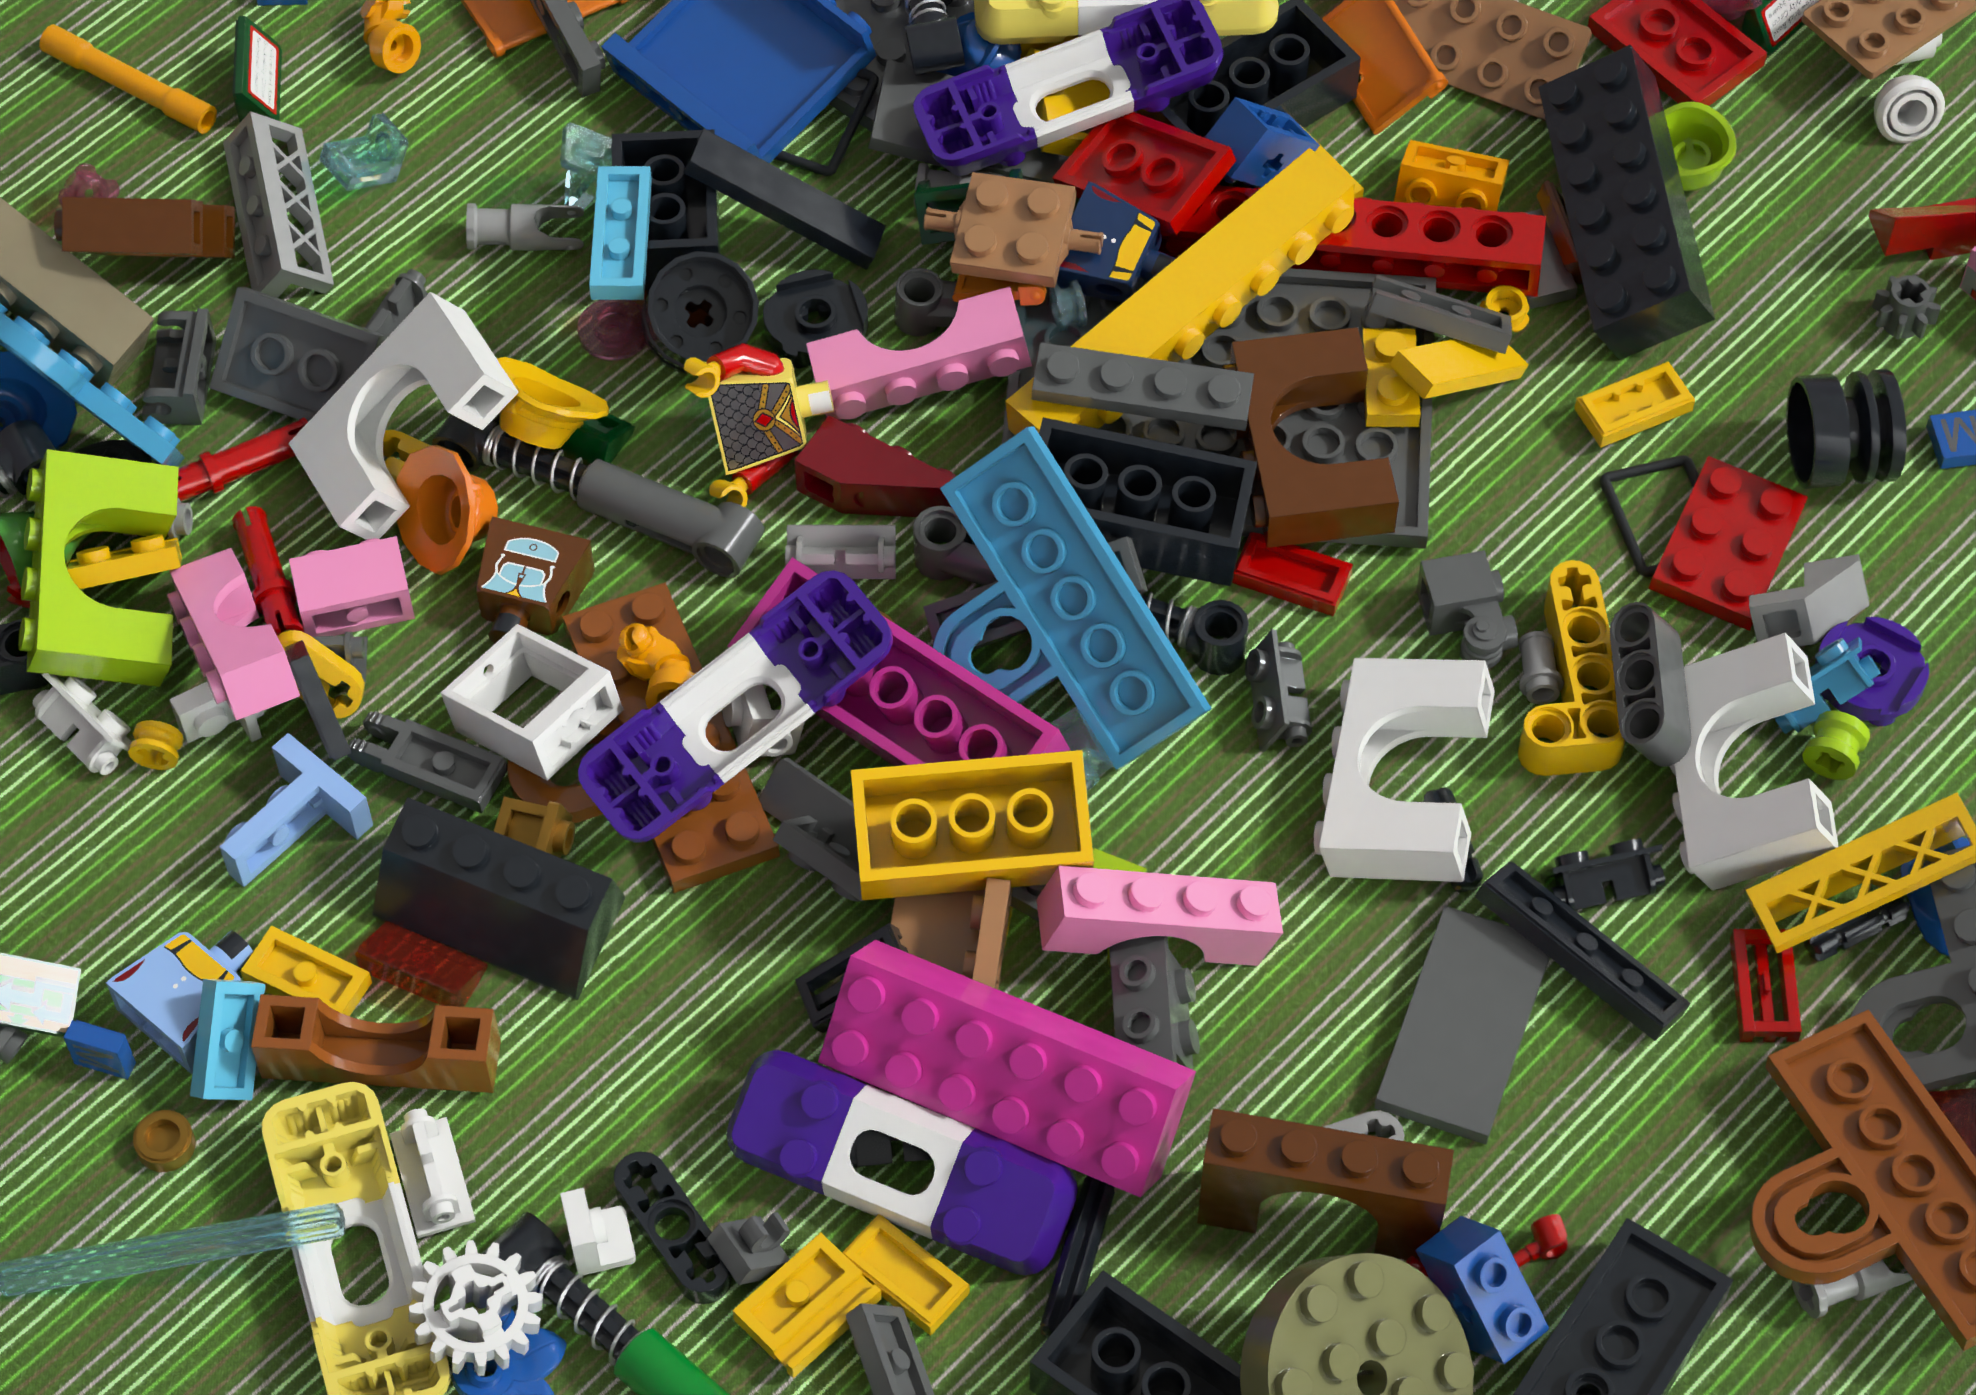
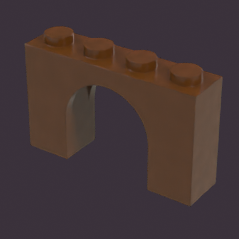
(145, 227)
(1297, 497)
(1263, 1156)

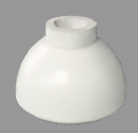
(1908, 108)

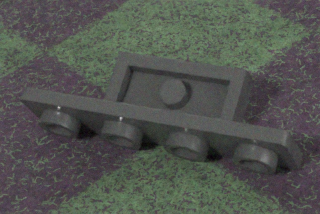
(814, 825)
(1153, 999)

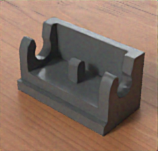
(181, 368)

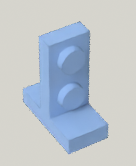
(293, 810)

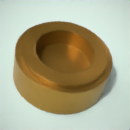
(164, 1141)

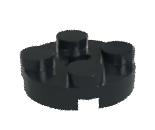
(809, 292)

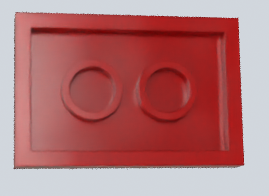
(1682, 43)
(1149, 166)
(1727, 542)

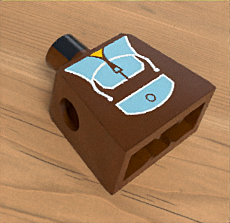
(530, 577)

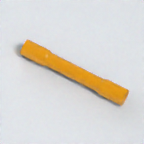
(172, 101)

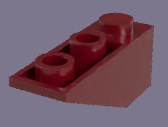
(866, 476)

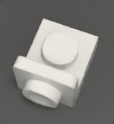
(202, 717)
(597, 1236)

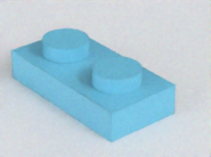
(223, 1052)

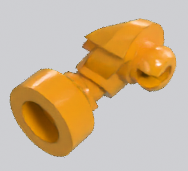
(391, 42)
(655, 658)

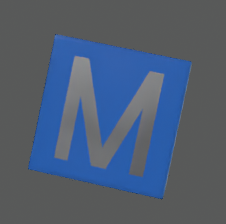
(1953, 438)
(99, 1049)

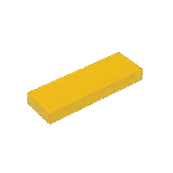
(1455, 367)

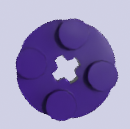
(1901, 670)

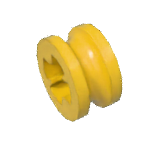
(155, 745)

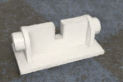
(70, 707)
(431, 1174)

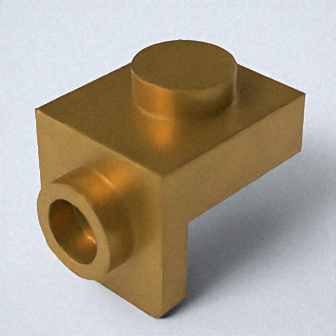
(537, 825)

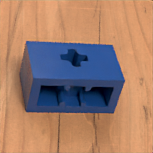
(1260, 140)
(1484, 1288)

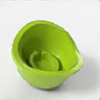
(1700, 142)

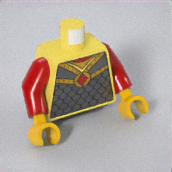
(755, 414)

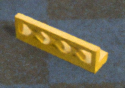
(1864, 862)

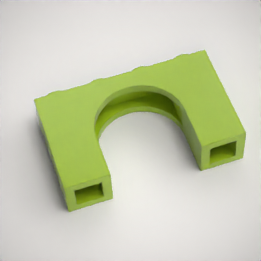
(66, 627)

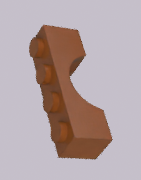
(315, 1043)

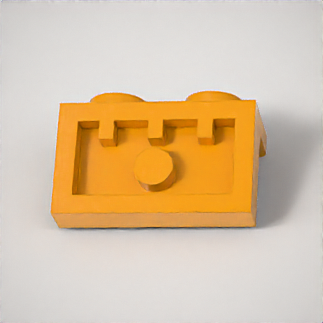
(1450, 177)

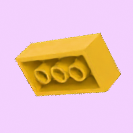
(969, 822)

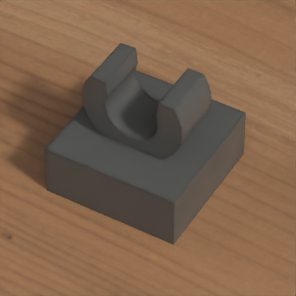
(751, 1247)

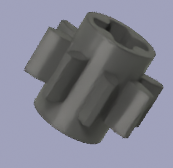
(1906, 306)

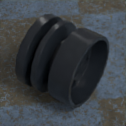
(693, 283)
(1846, 428)

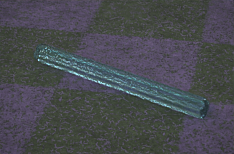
(172, 1249)

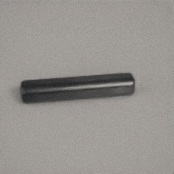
(1078, 1252)

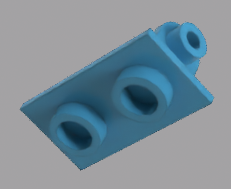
(1841, 673)

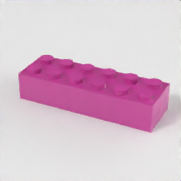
(921, 702)
(1006, 1067)

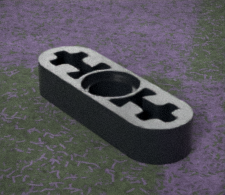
(671, 1202)

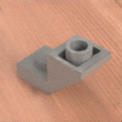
(1830, 595)

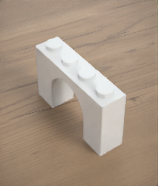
(345, 437)
(1382, 708)
(1760, 833)

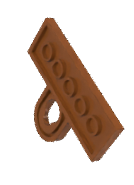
(703, 843)
(1889, 1153)

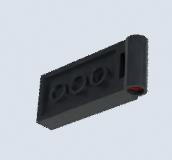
(1630, 1321)

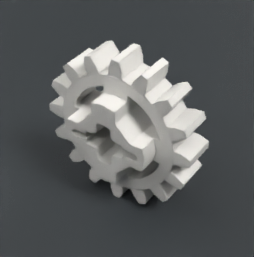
(469, 1285)

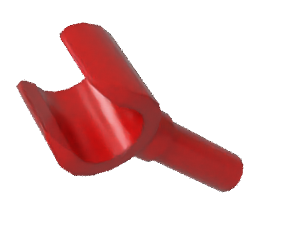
(1549, 1239)

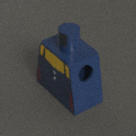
(1127, 251)

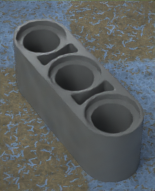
(1650, 684)

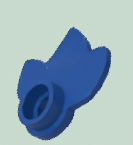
(524, 1372)

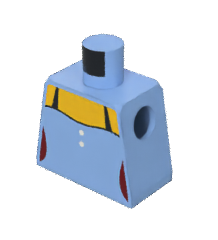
(165, 989)

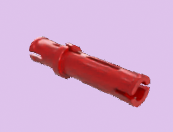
(246, 458)
(273, 593)

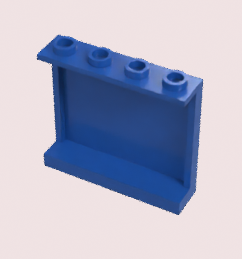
(744, 65)

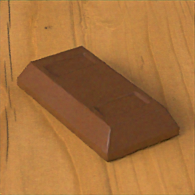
(1554, 209)

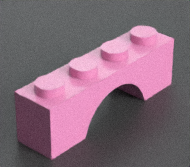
(977, 345)
(238, 661)
(1102, 907)

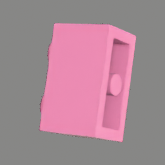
(351, 588)

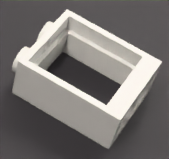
(560, 729)

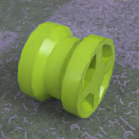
(1836, 745)

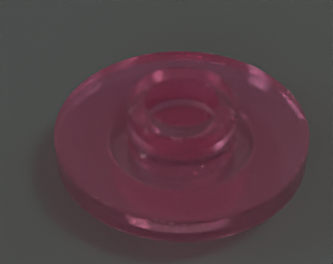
(611, 329)

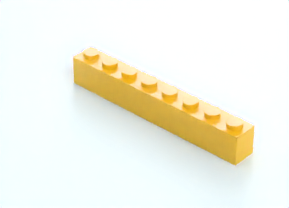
(1211, 280)

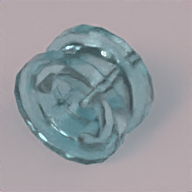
(1068, 305)

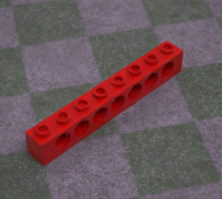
(1453, 244)

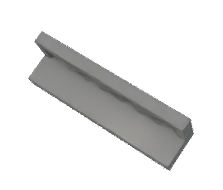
(264, 203)

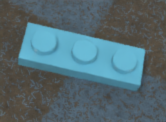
(620, 233)

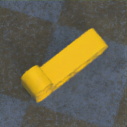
(1580, 664)

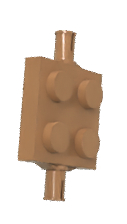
(1013, 230)

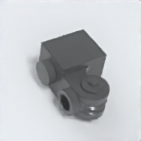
(1466, 596)

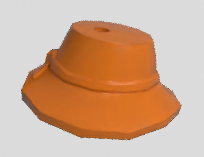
(445, 509)

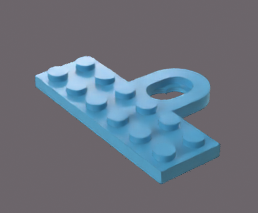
(73, 380)
(1071, 597)

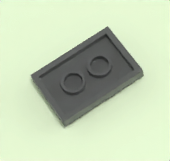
(287, 354)

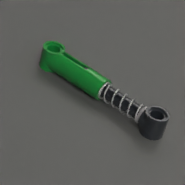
(643, 1358)

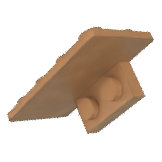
(1882, 32)
(1497, 47)
(958, 929)

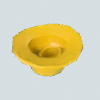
(546, 406)

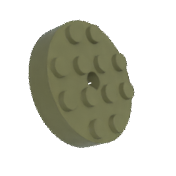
(1353, 1317)

